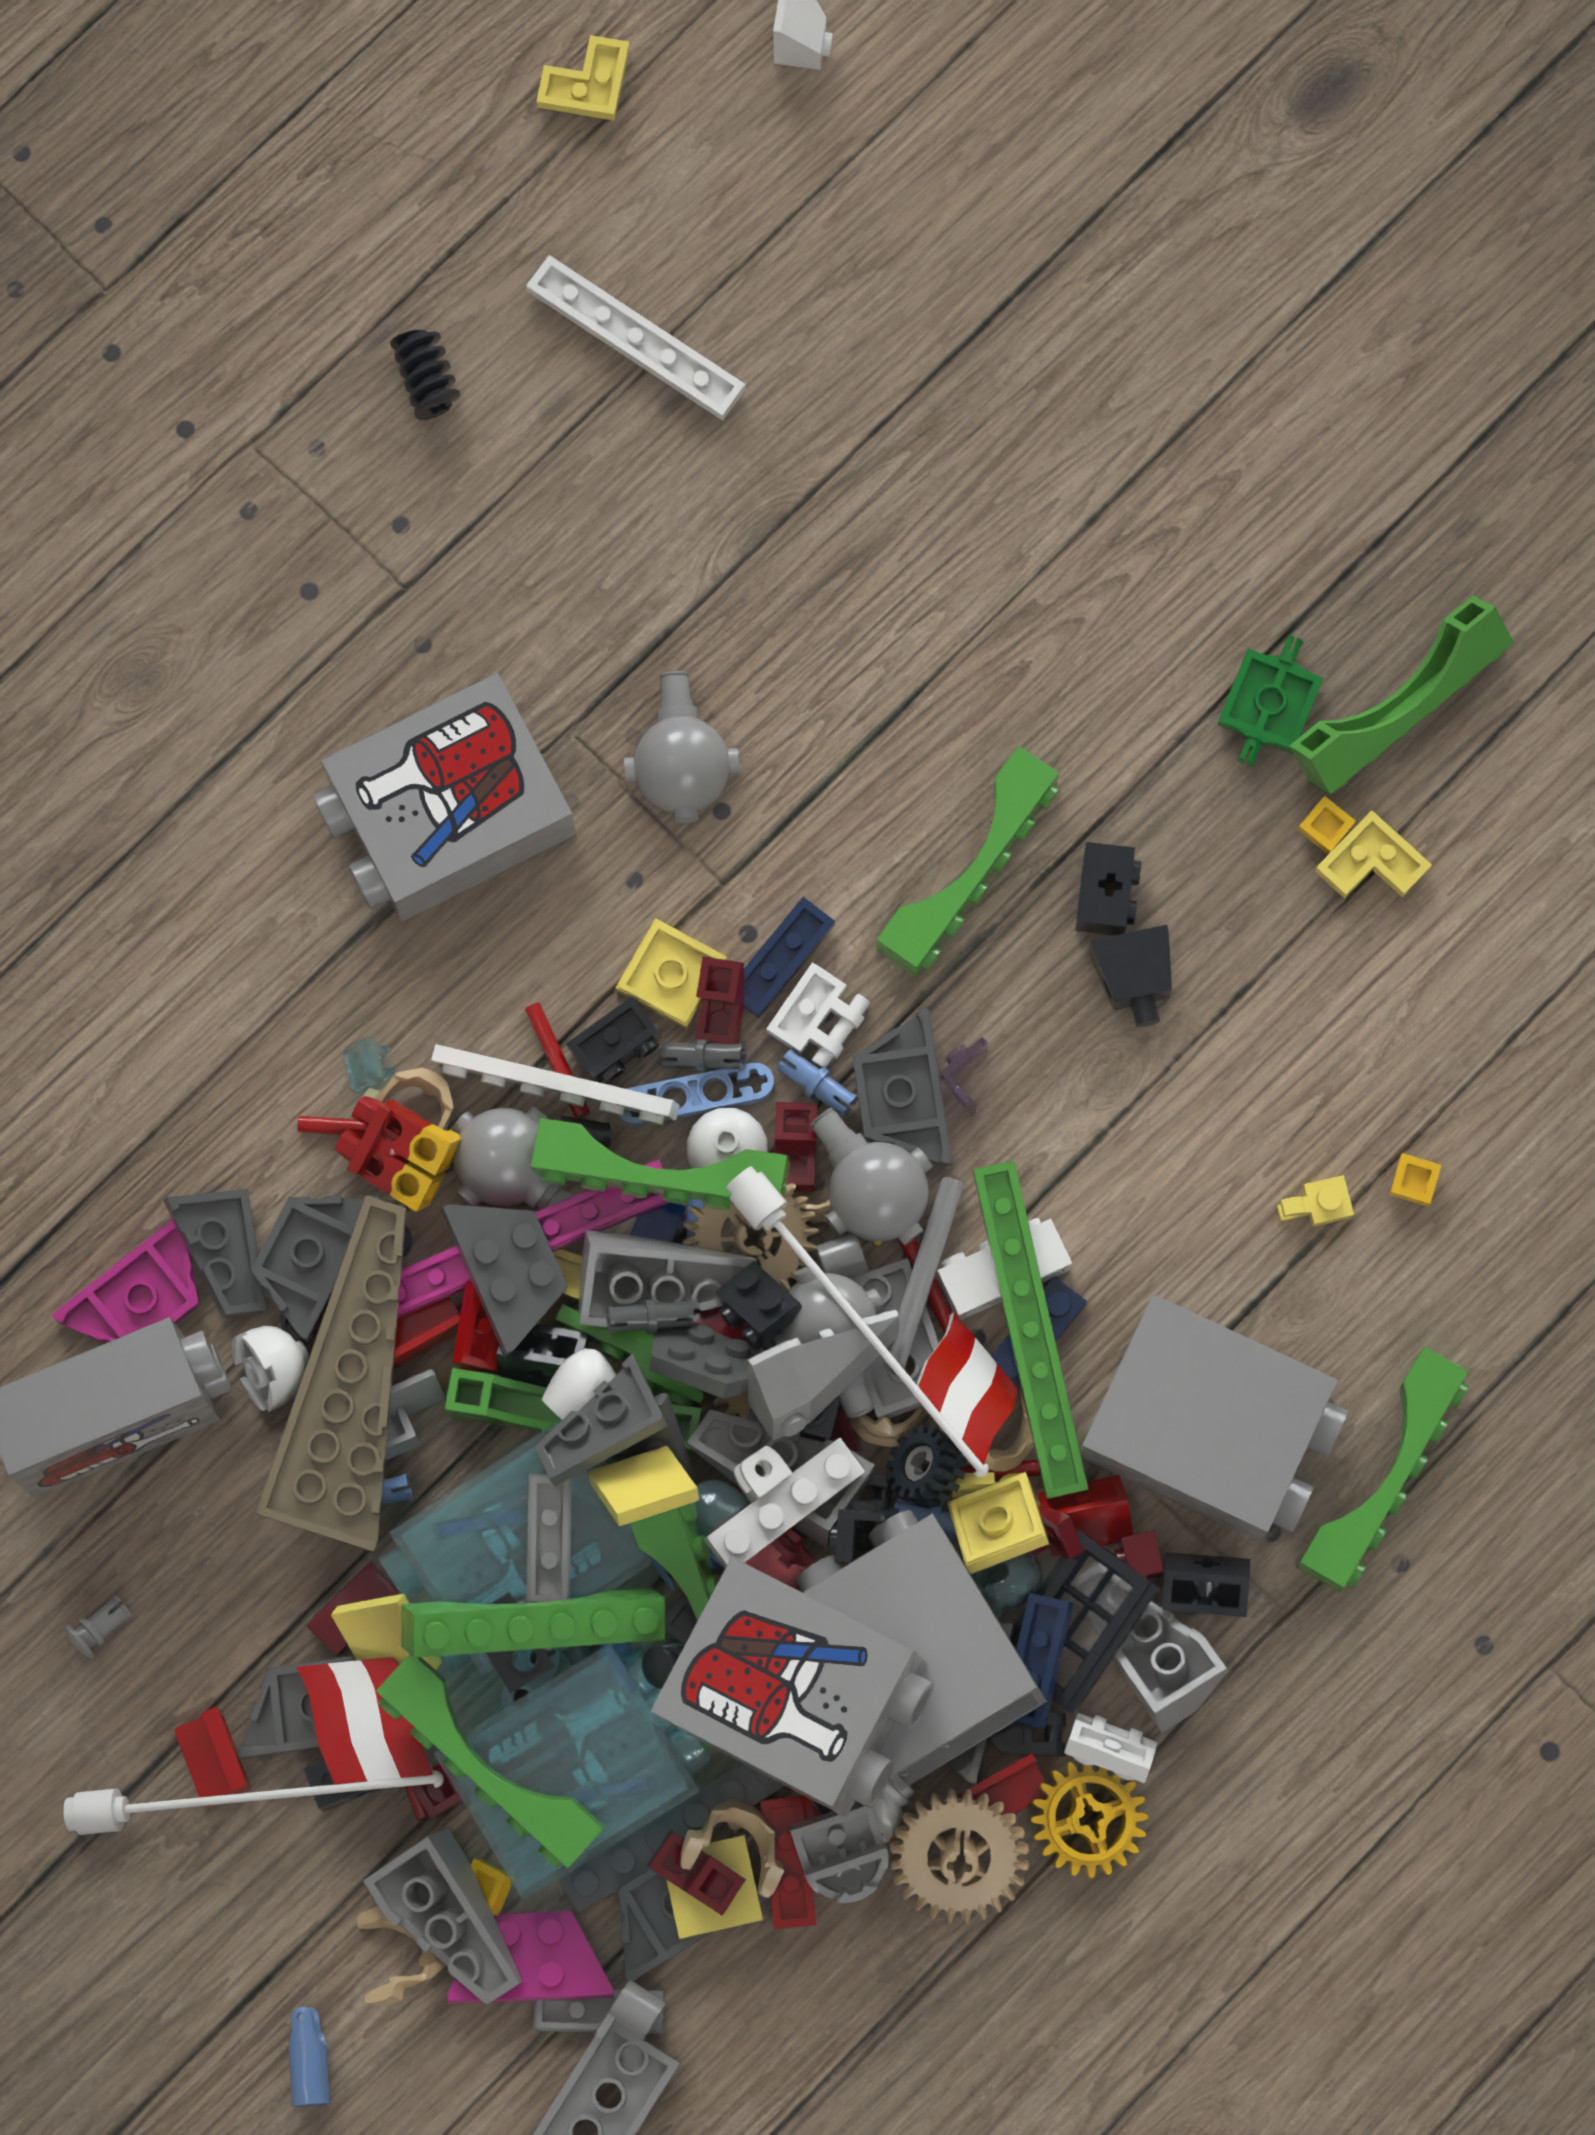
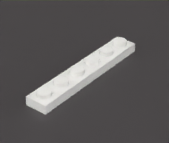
(635, 337)
(572, 1089)

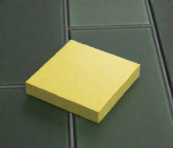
(667, 973)
(643, 1485)
(997, 1523)
(374, 1629)
(695, 1918)

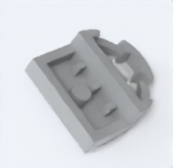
(841, 1853)

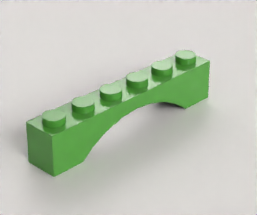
(1463, 647)
(920, 927)
(570, 1153)
(1425, 1396)
(519, 1404)
(678, 1548)
(483, 1628)
(555, 1821)

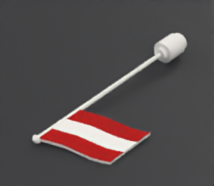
(958, 1380)
(354, 1733)

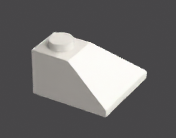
(800, 34)

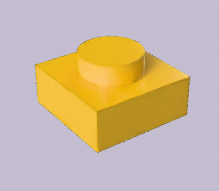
(1326, 825)
(1415, 1180)
(493, 1883)

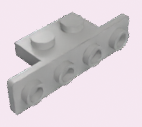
(408, 1398)

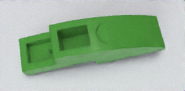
(635, 1343)

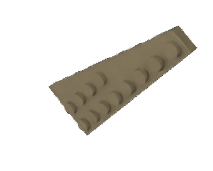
(336, 1435)

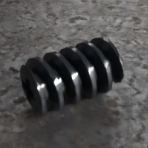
(424, 373)

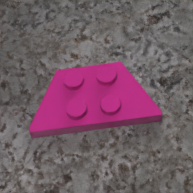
(137, 1291)
(550, 1958)

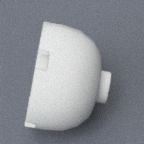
(723, 1135)
(272, 1365)

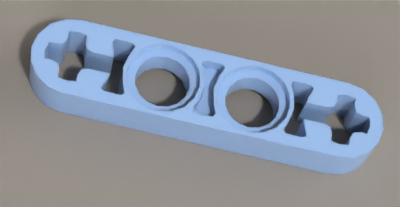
(693, 1088)

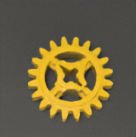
(1054, 1830)

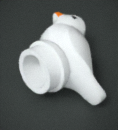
(889, 1809)

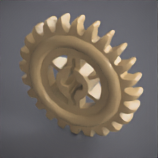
(784, 1261)
(965, 1891)

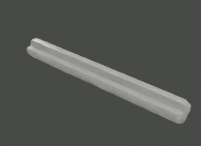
(925, 1267)

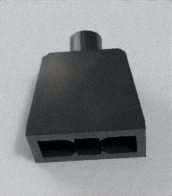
(1135, 971)

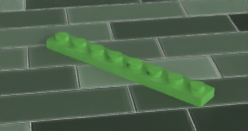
(1030, 1329)

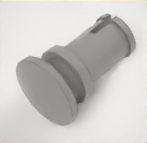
(97, 1626)

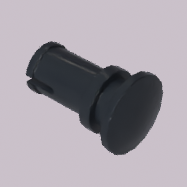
(658, 1664)

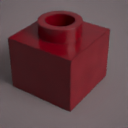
(1142, 1554)

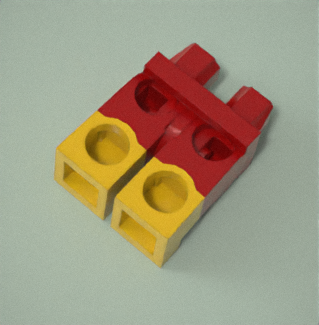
(398, 1151)

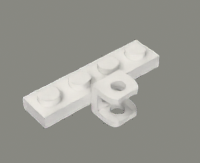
(780, 1497)

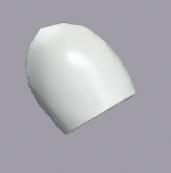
(575, 1381)

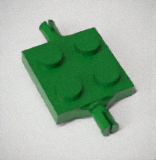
(1270, 700)

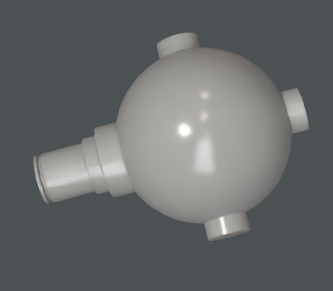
(681, 759)
(497, 1159)
(875, 1186)
(823, 1312)

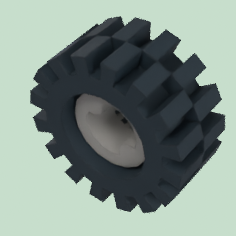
(939, 1478)

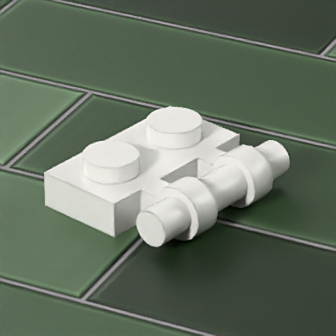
(807, 1009)
(1111, 1747)

